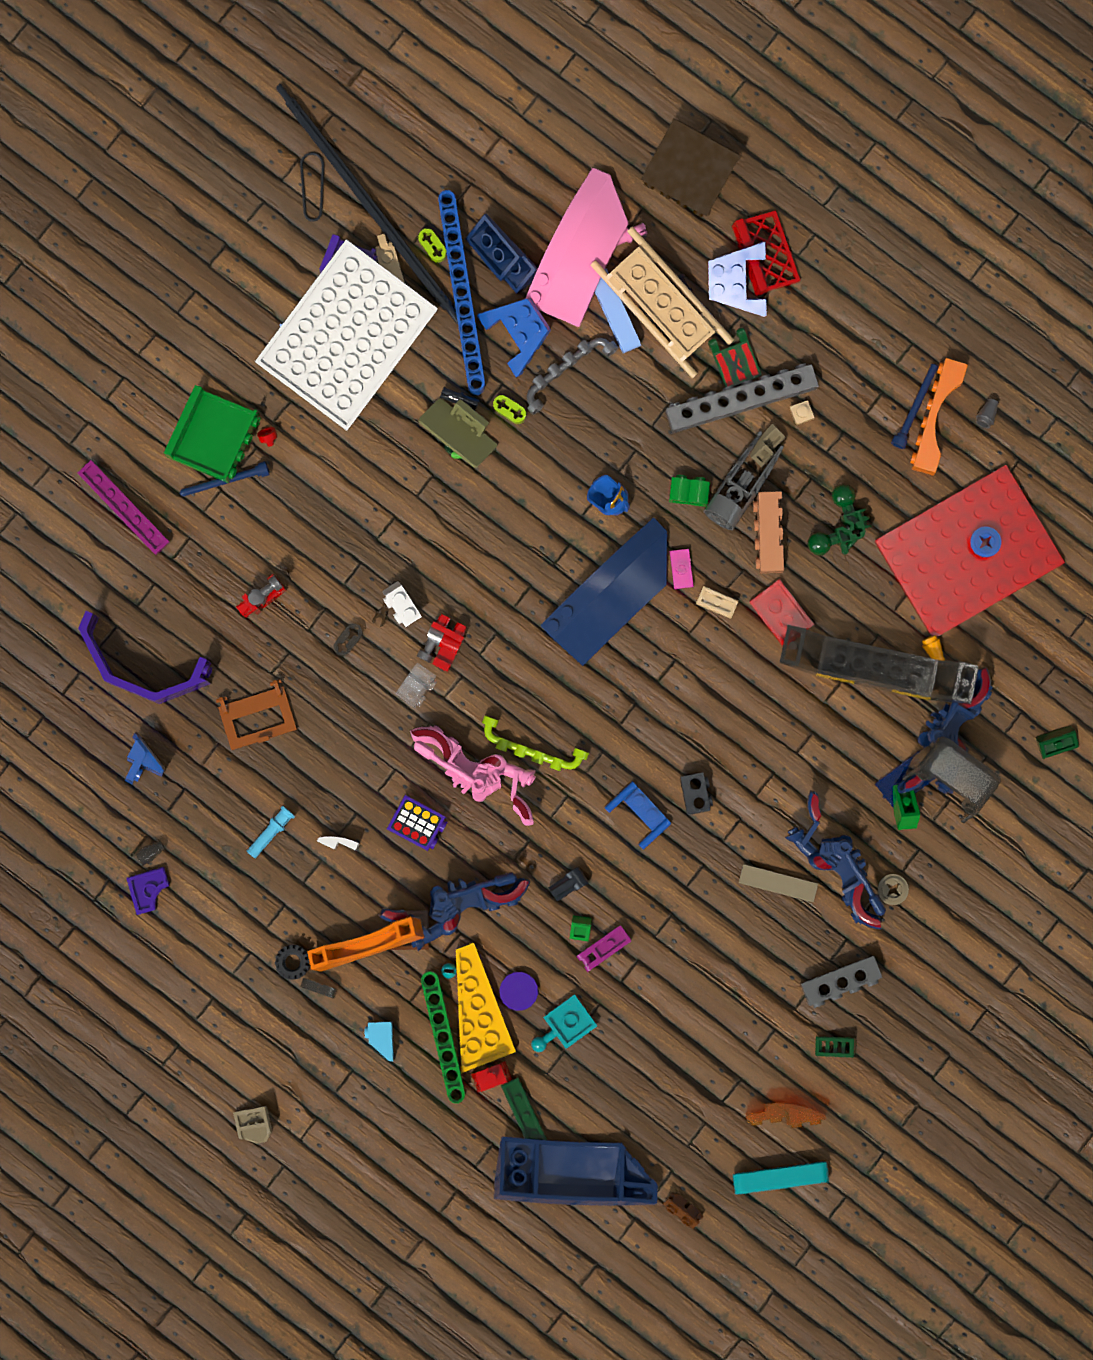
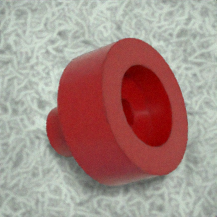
(267, 436)

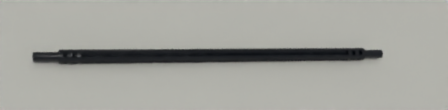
(367, 202)

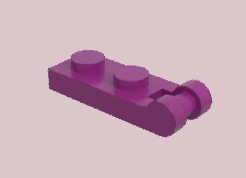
(604, 948)

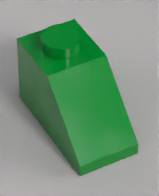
(905, 809)

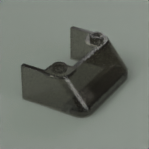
(957, 771)

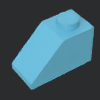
(381, 1038)

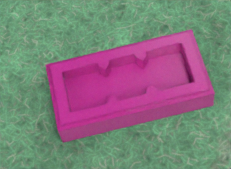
(681, 569)

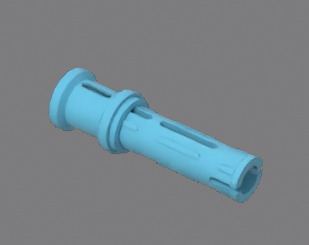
(276, 824)

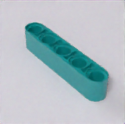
(780, 1177)

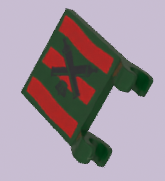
(736, 362)

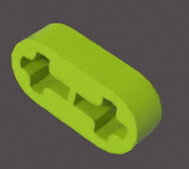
(435, 243)
(512, 406)

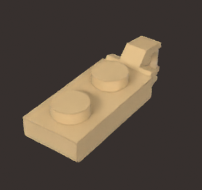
(387, 257)

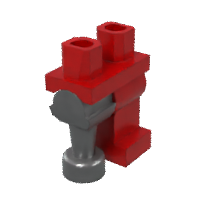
(261, 598)
(447, 640)

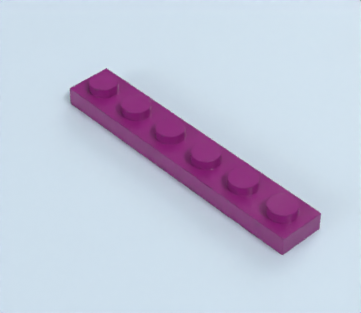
(123, 507)

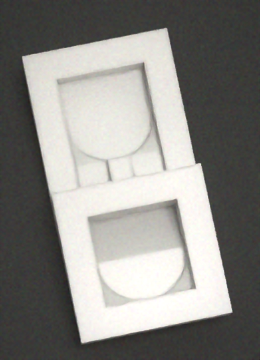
(334, 841)

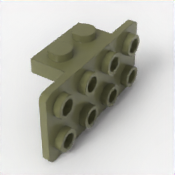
(460, 430)

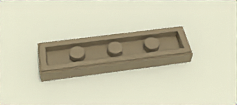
(778, 883)

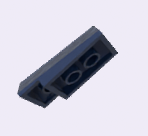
(501, 254)

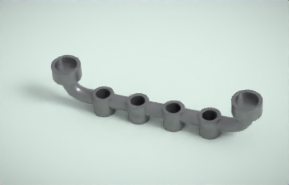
(569, 361)

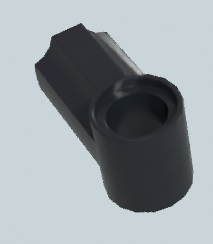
(571, 882)

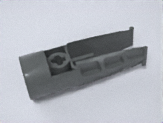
(725, 510)

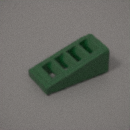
(852, 1047)

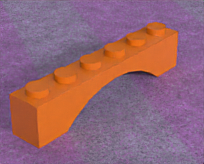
(928, 453)
(358, 948)

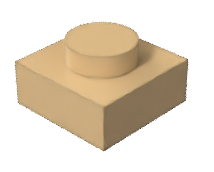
(801, 412)

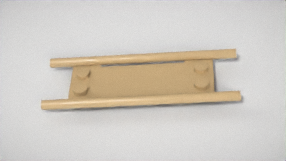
(662, 302)

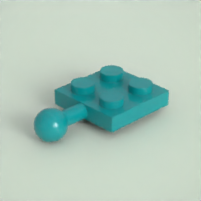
(568, 1023)

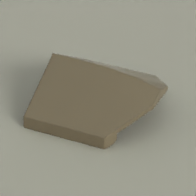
(253, 1124)

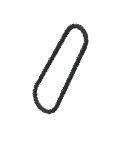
(321, 189)

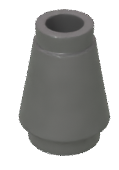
(987, 414)

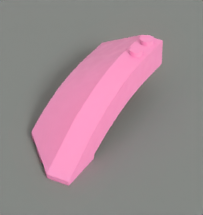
(585, 234)

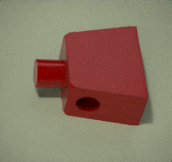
(491, 1076)

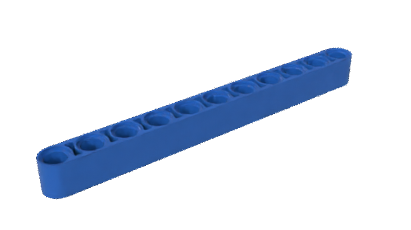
(461, 283)

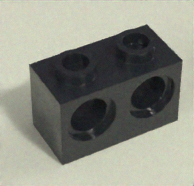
(690, 794)

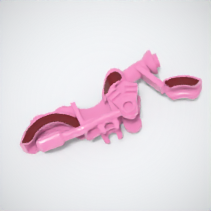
(481, 776)

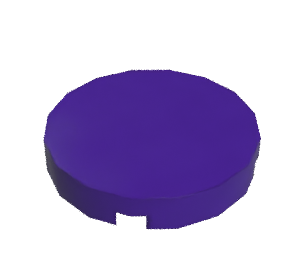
(518, 991)

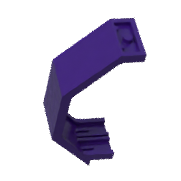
(196, 682)

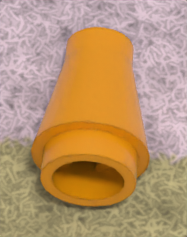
(933, 647)

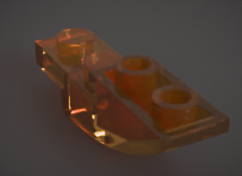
(793, 1115)

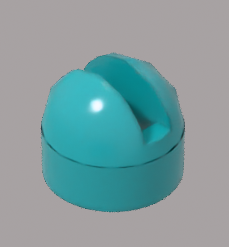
(448, 966)

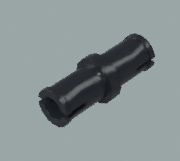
(454, 397)

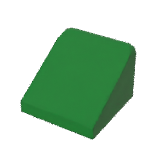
(580, 928)

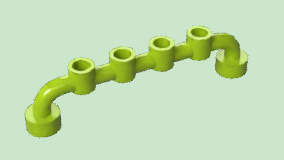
(521, 751)

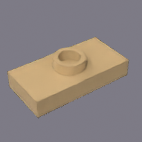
(717, 602)

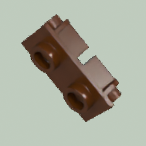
(675, 1205)

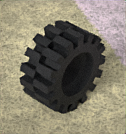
(282, 968)

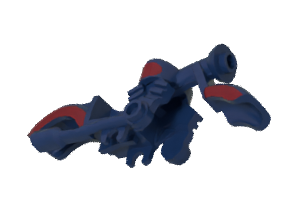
(948, 725)
(837, 855)
(447, 907)

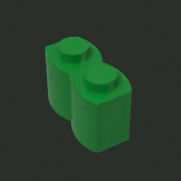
(689, 491)

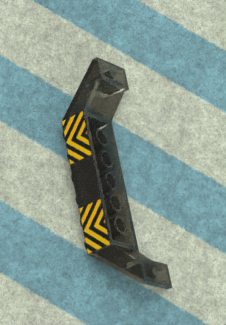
(878, 667)

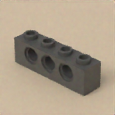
(811, 987)

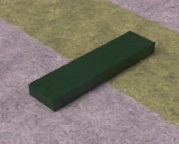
(523, 1110)

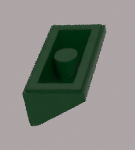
(1057, 741)

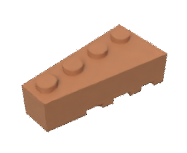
(769, 533)

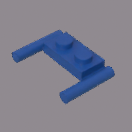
(644, 809)

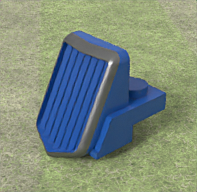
(142, 757)

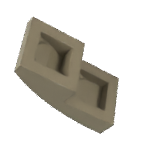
(768, 441)

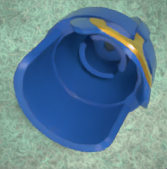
(608, 496)

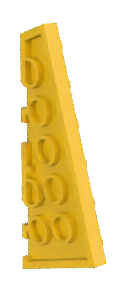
(480, 1020)

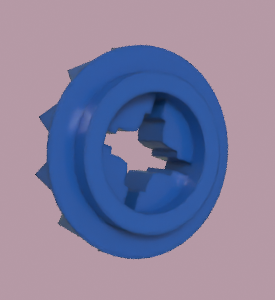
(985, 532)

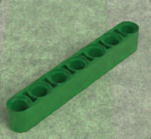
(447, 1046)

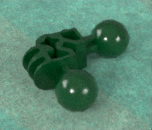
(820, 543)

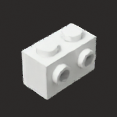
(401, 603)

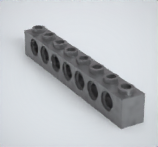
(802, 371)

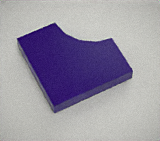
(145, 889)

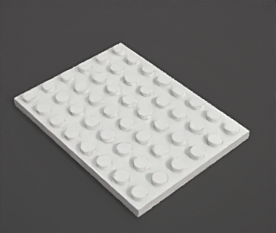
(346, 335)

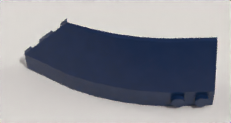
(611, 594)
(571, 1174)

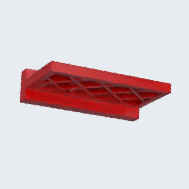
(753, 267)

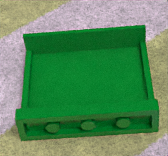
(212, 435)

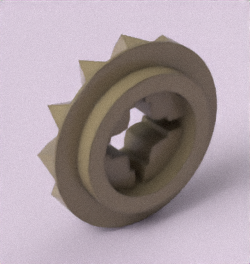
(902, 889)

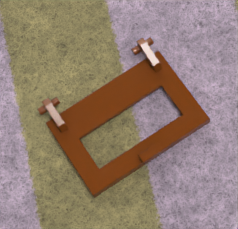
(255, 704)

